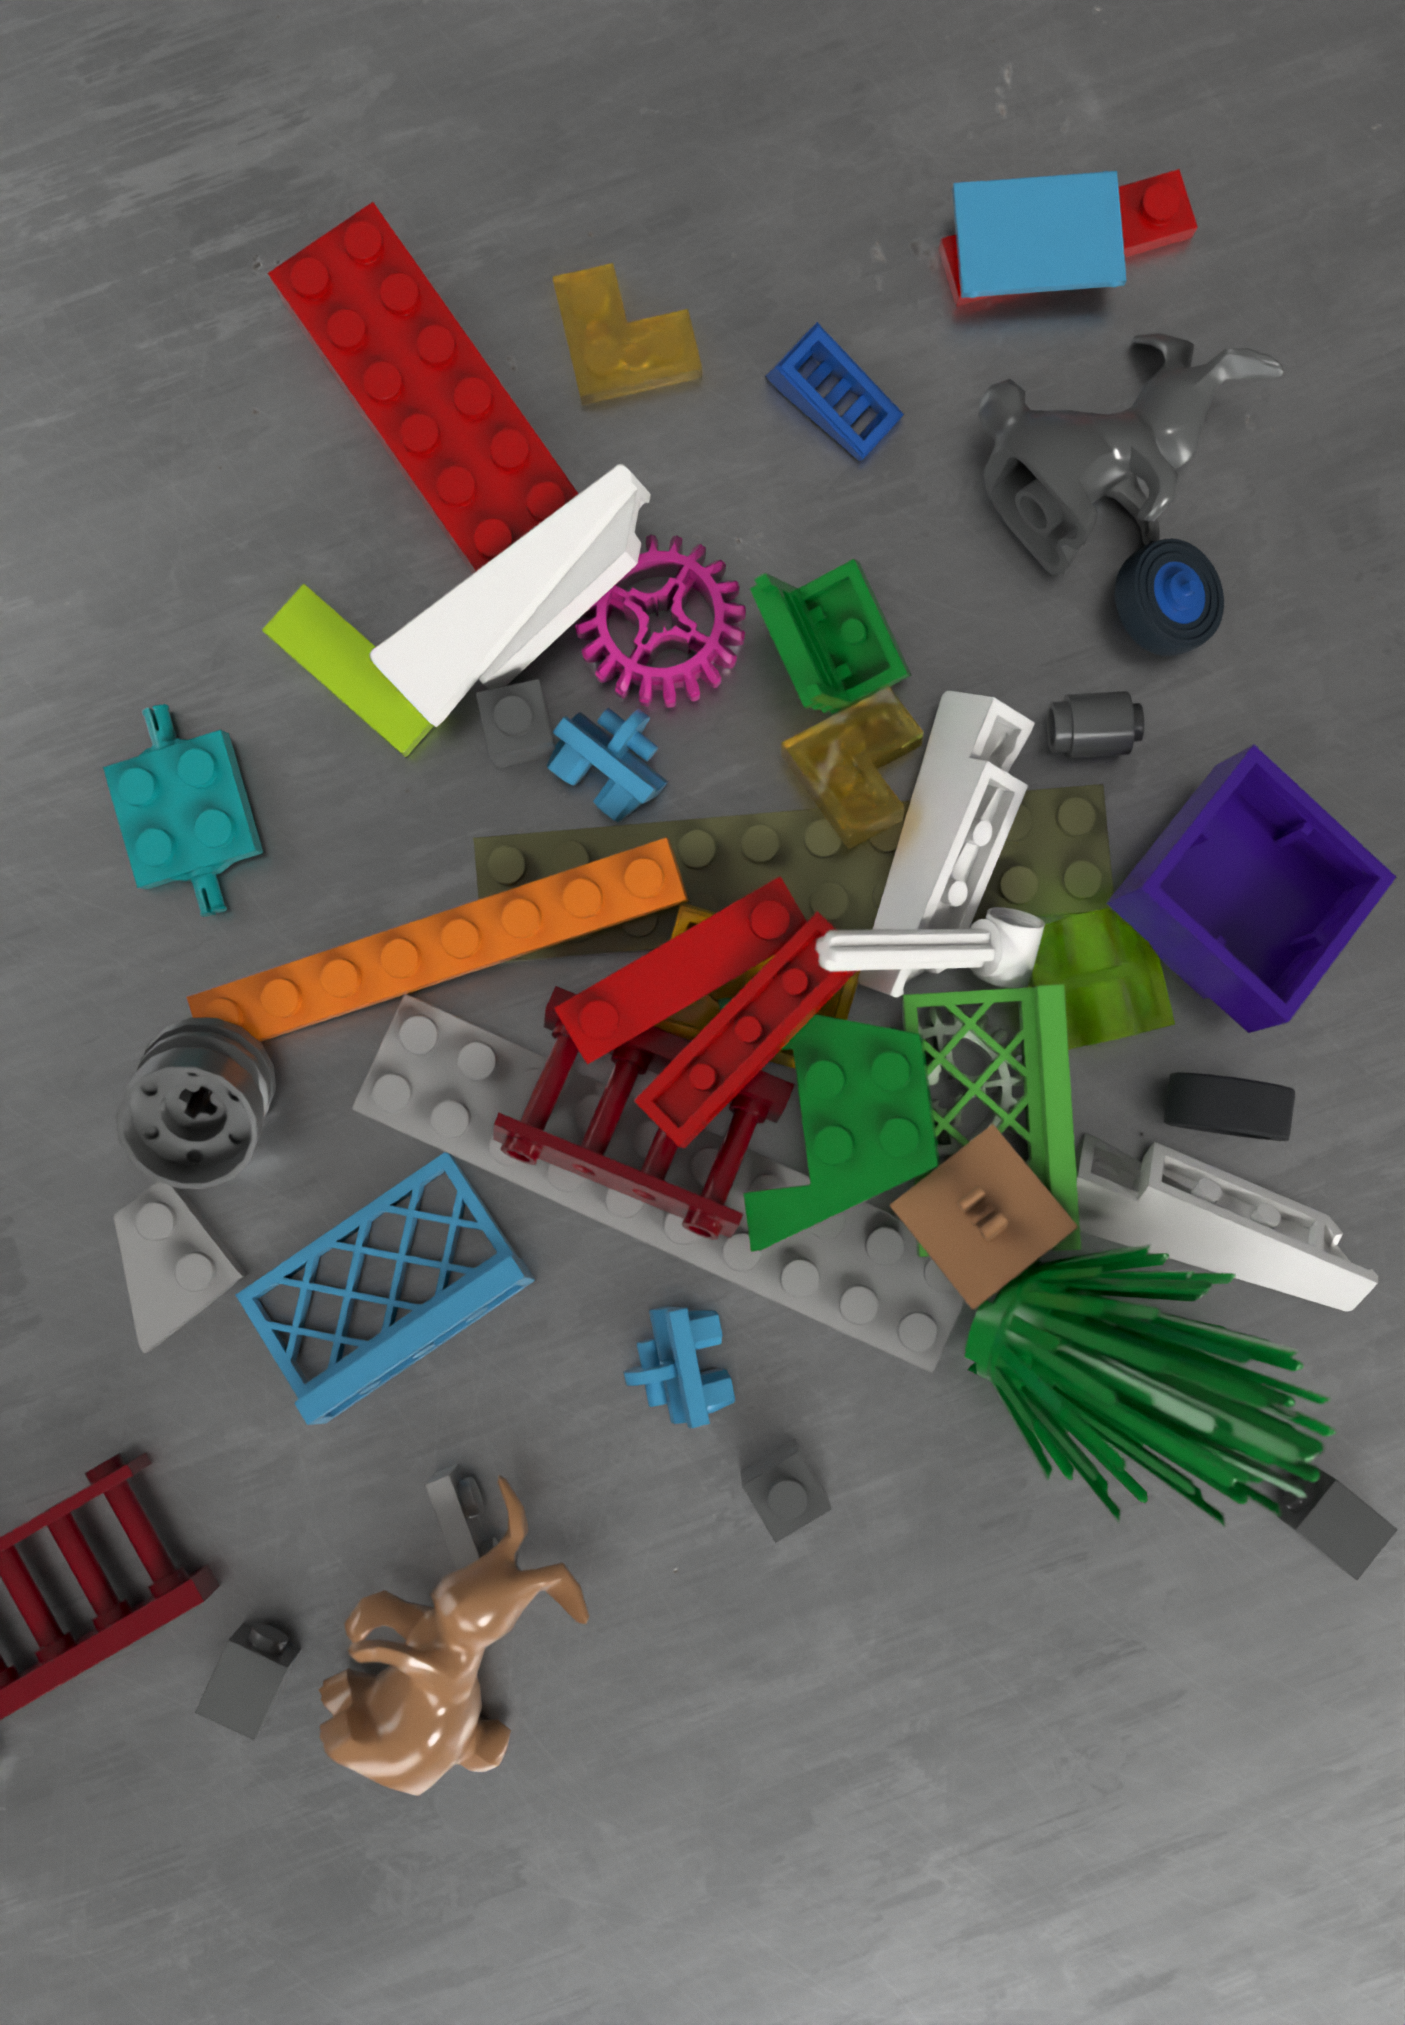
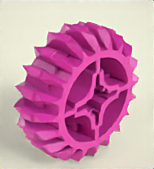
(683, 575)

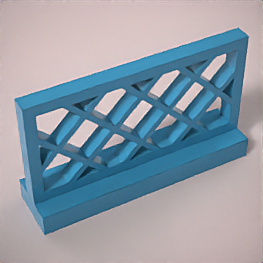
(413, 1335)

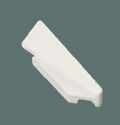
(517, 600)
(952, 823)
(1215, 1222)

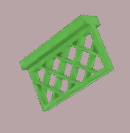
(1044, 1075)

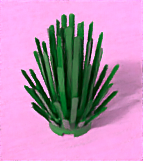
(1140, 1379)

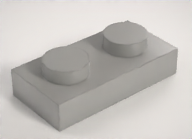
(457, 1509)

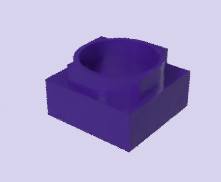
(1251, 891)

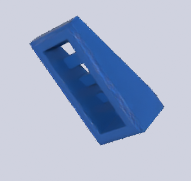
(851, 377)

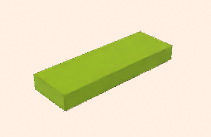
(342, 663)

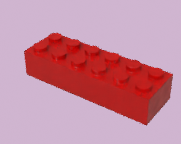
(422, 386)

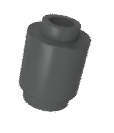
(1094, 724)

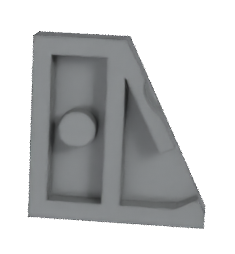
(170, 1262)

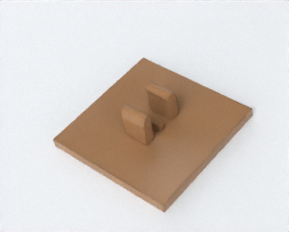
(983, 1216)

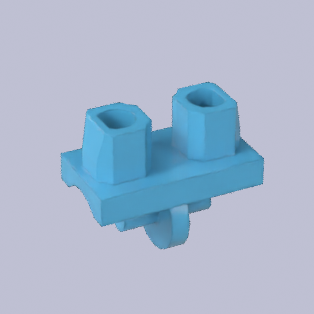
(587, 744)
(672, 1369)

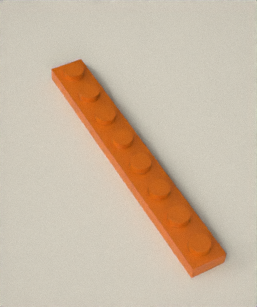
(449, 943)

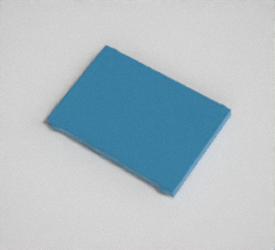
(1039, 234)

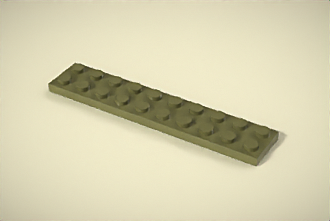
(1048, 867)

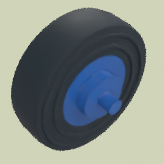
(1169, 597)

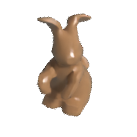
(427, 1704)

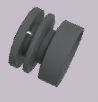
(191, 1132)

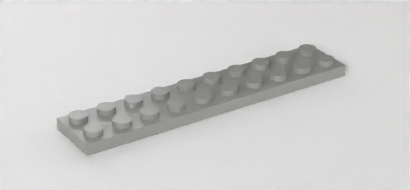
(850, 1272)

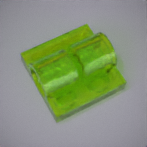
(1108, 977)

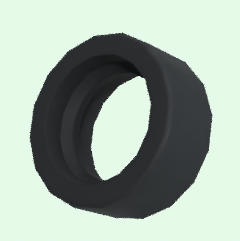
(1229, 1106)

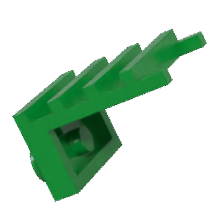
(831, 637)

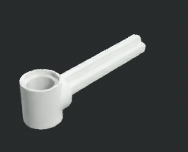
(994, 948)

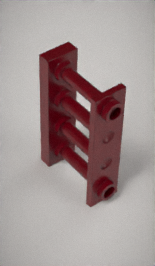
(653, 1051)
(115, 1619)

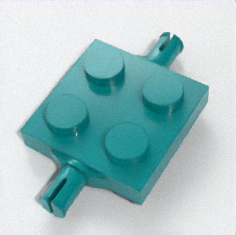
(183, 810)

